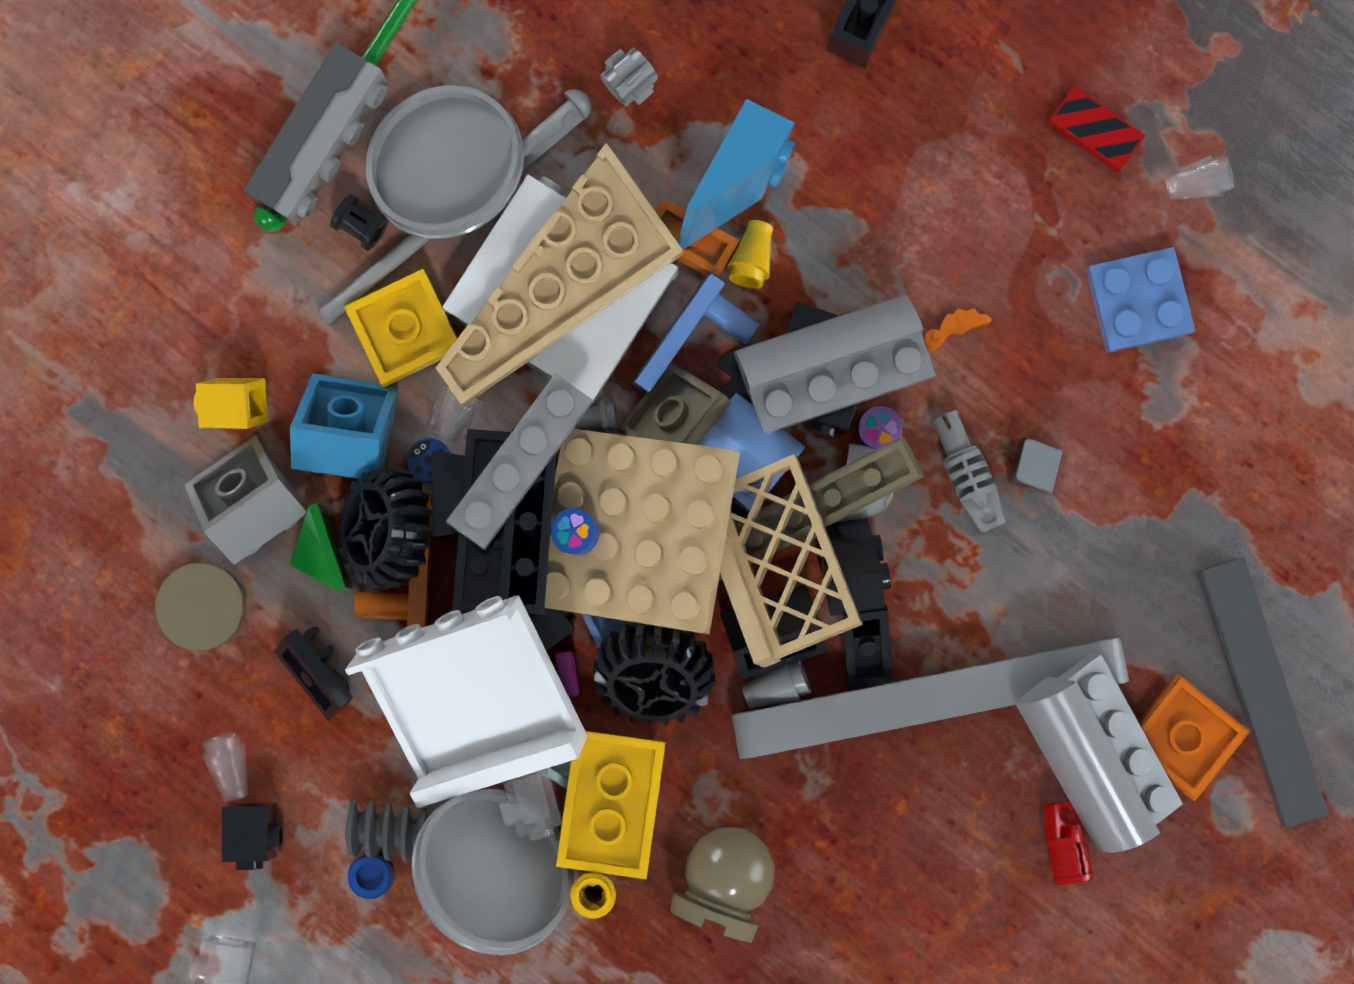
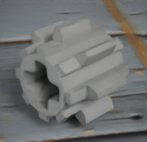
(629, 76)

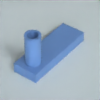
(704, 302)

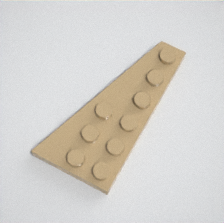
(576, 265)

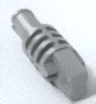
(969, 474)

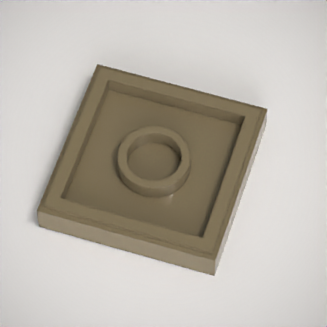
(676, 409)

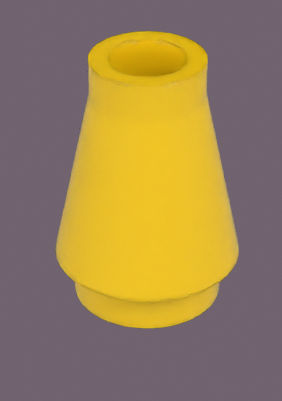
(752, 256)
(587, 905)

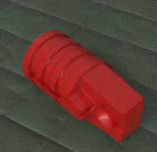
(1066, 844)

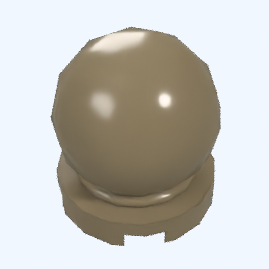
(726, 879)

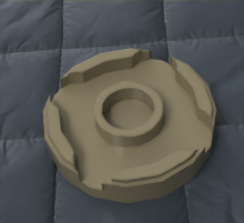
(200, 607)

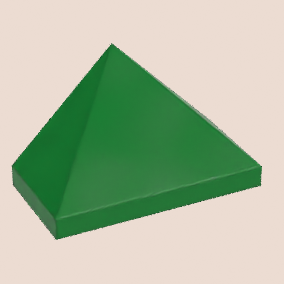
(318, 552)

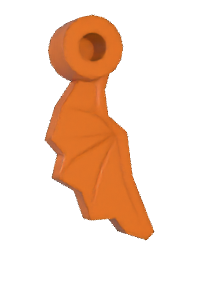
(956, 324)

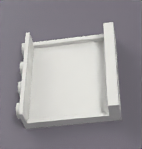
(593, 349)
(472, 699)

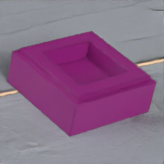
(568, 672)

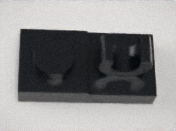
(324, 687)

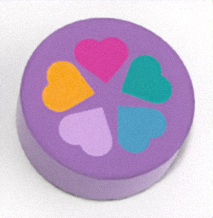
(879, 427)

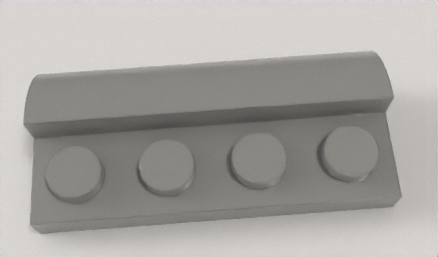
(835, 363)
(1100, 755)

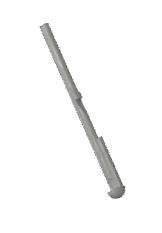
(535, 144)

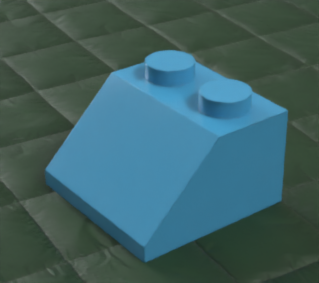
(343, 426)

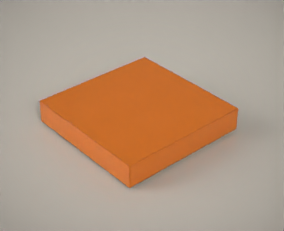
(1190, 736)

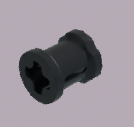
(359, 222)

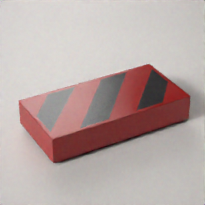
(1096, 129)

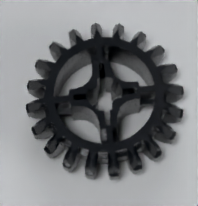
(384, 528)
(654, 673)

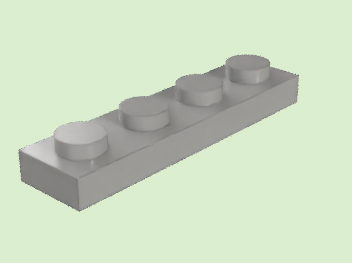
(519, 461)

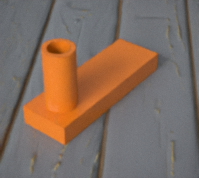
(401, 606)

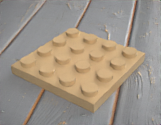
(659, 526)

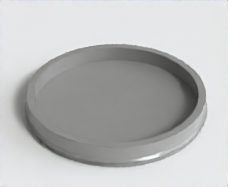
(444, 162)
(484, 880)

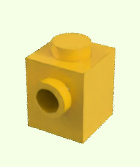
(231, 403)

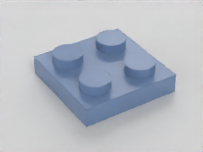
(1140, 300)

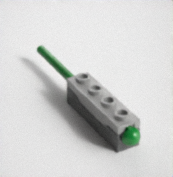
(321, 128)

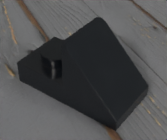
(868, 650)

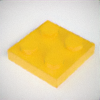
(402, 327)

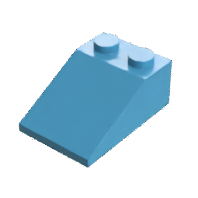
(740, 172)

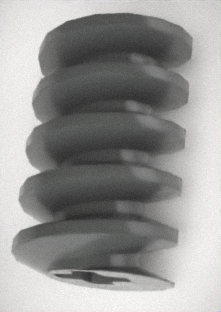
(382, 831)

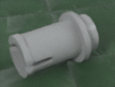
(599, 418)

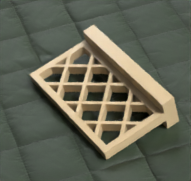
(744, 585)

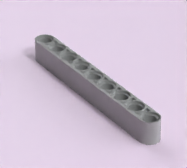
(910, 700)

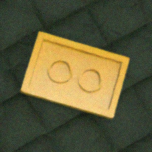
(611, 805)

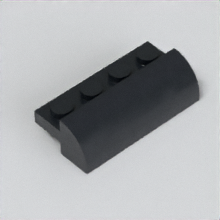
(519, 552)

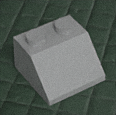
(244, 500)

